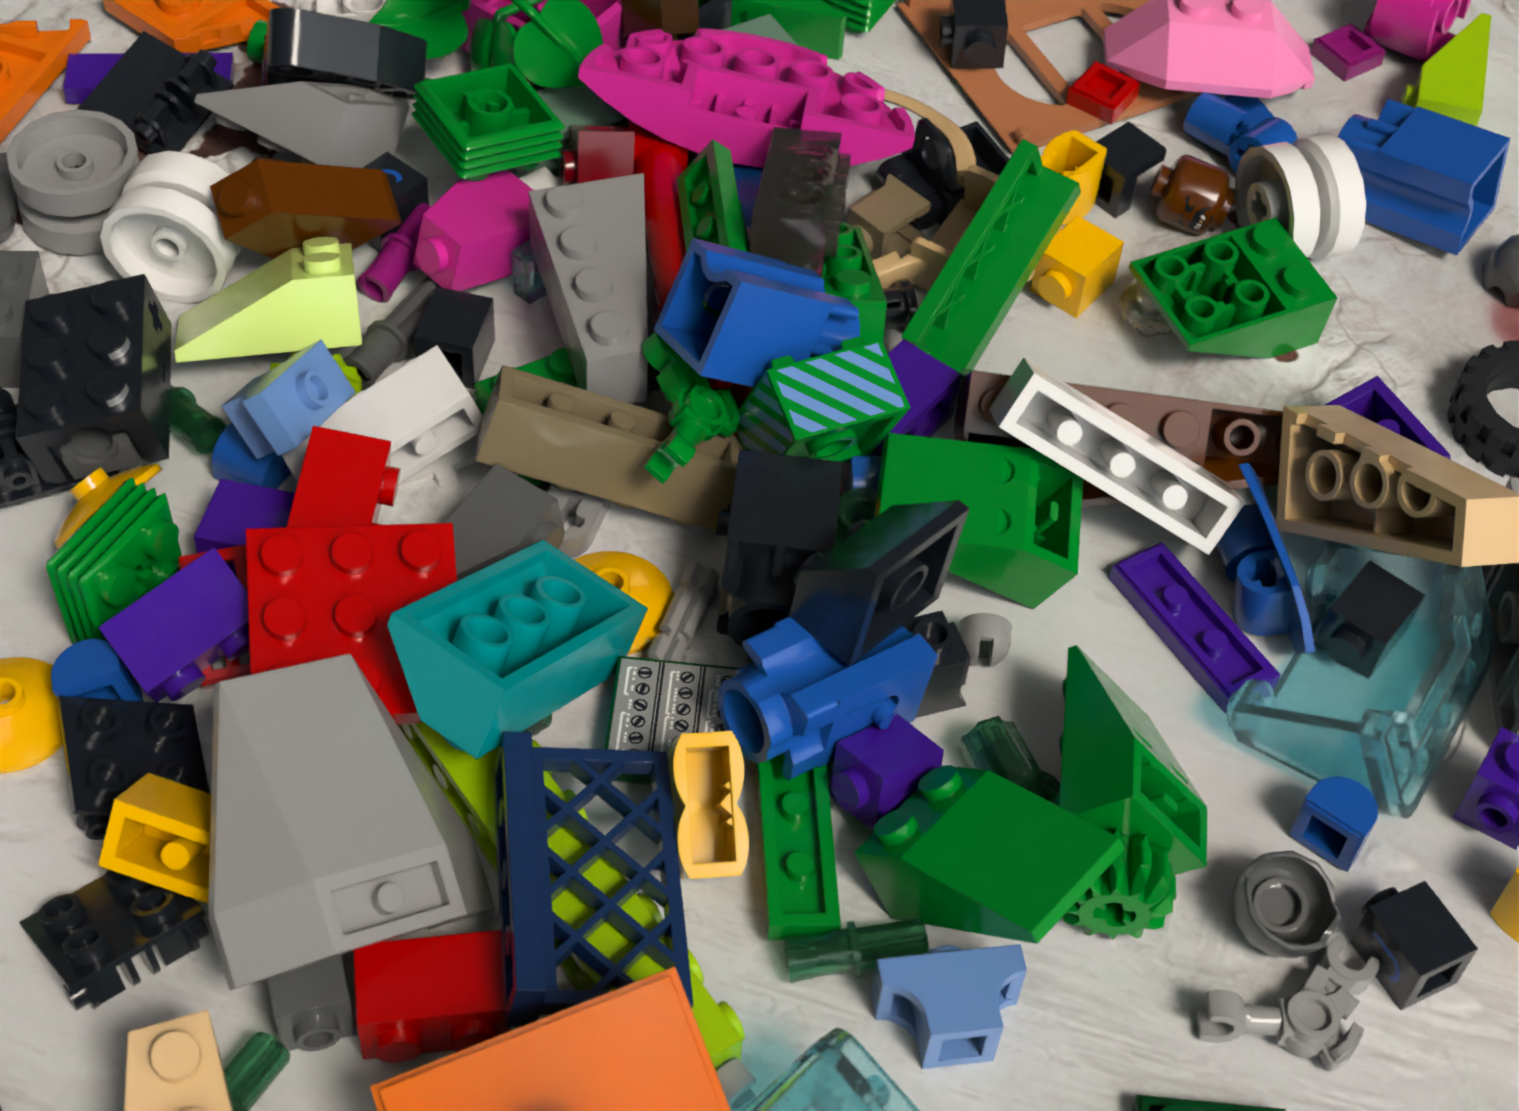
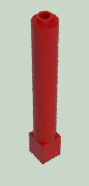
(664, 235)

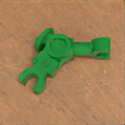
(696, 410)

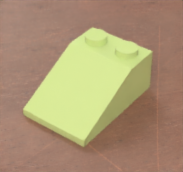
(278, 307)

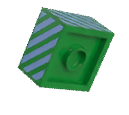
(824, 404)

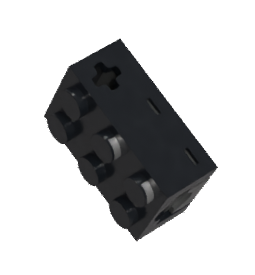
(95, 380)

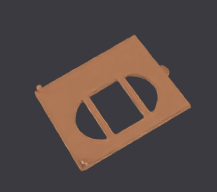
(1011, 113)

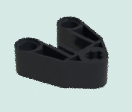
(341, 51)

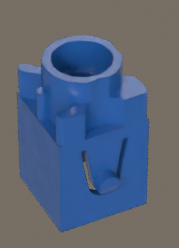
(1426, 173)
(764, 311)
(806, 698)

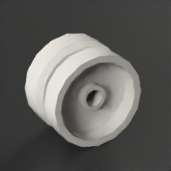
(1309, 189)
(170, 228)

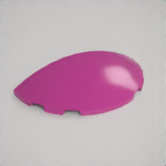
(739, 90)

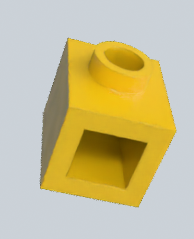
(1077, 266)

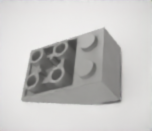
(314, 119)

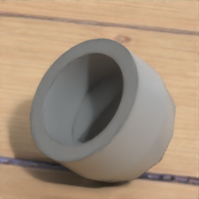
(986, 637)

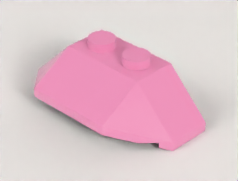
(1210, 48)

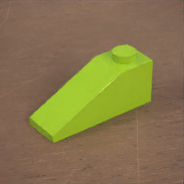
(1455, 76)

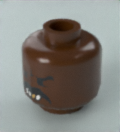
(1192, 195)

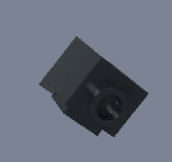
(951, 665)

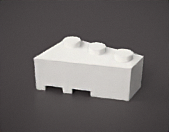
(421, 413)

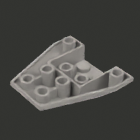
(325, 825)

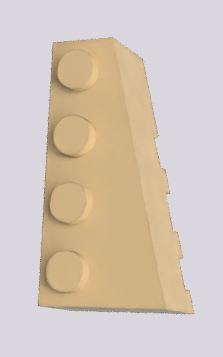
(1388, 494)

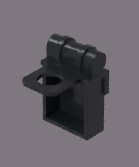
(931, 169)

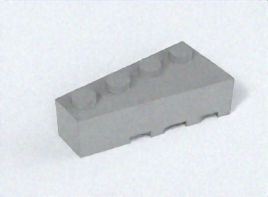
(594, 274)

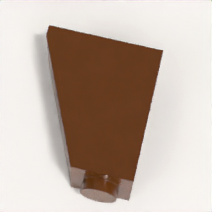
(283, 203)

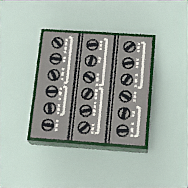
(661, 701)

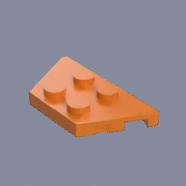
(192, 23)
(32, 63)

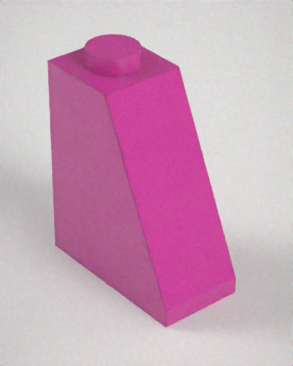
(473, 231)

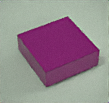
(1347, 52)

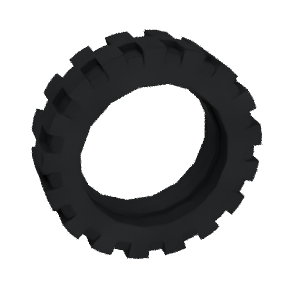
(1475, 419)

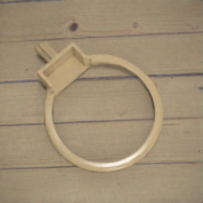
(927, 256)

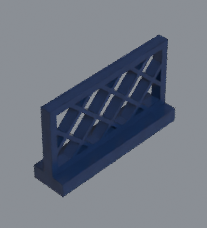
(526, 865)

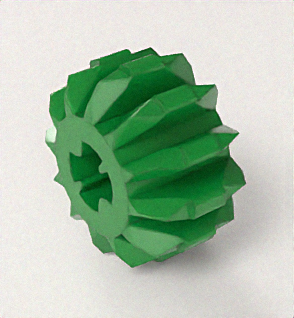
(1129, 893)

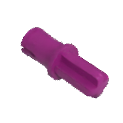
(394, 259)

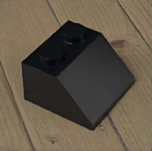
(877, 576)

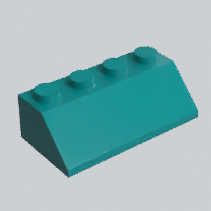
(511, 645)

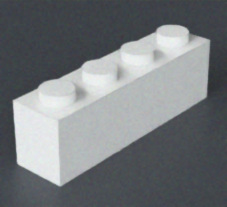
(1116, 456)

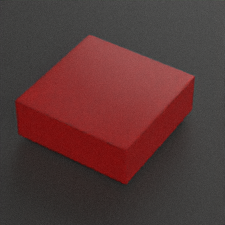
(1103, 92)

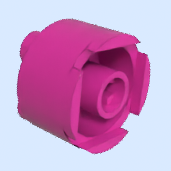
(1414, 25)

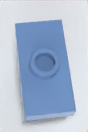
(286, 402)
(950, 999)

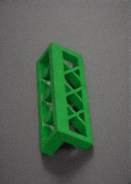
(711, 201)
(992, 260)

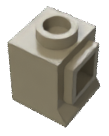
(886, 218)

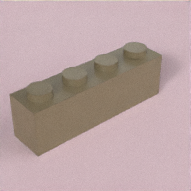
(601, 448)

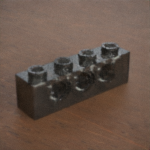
(801, 198)

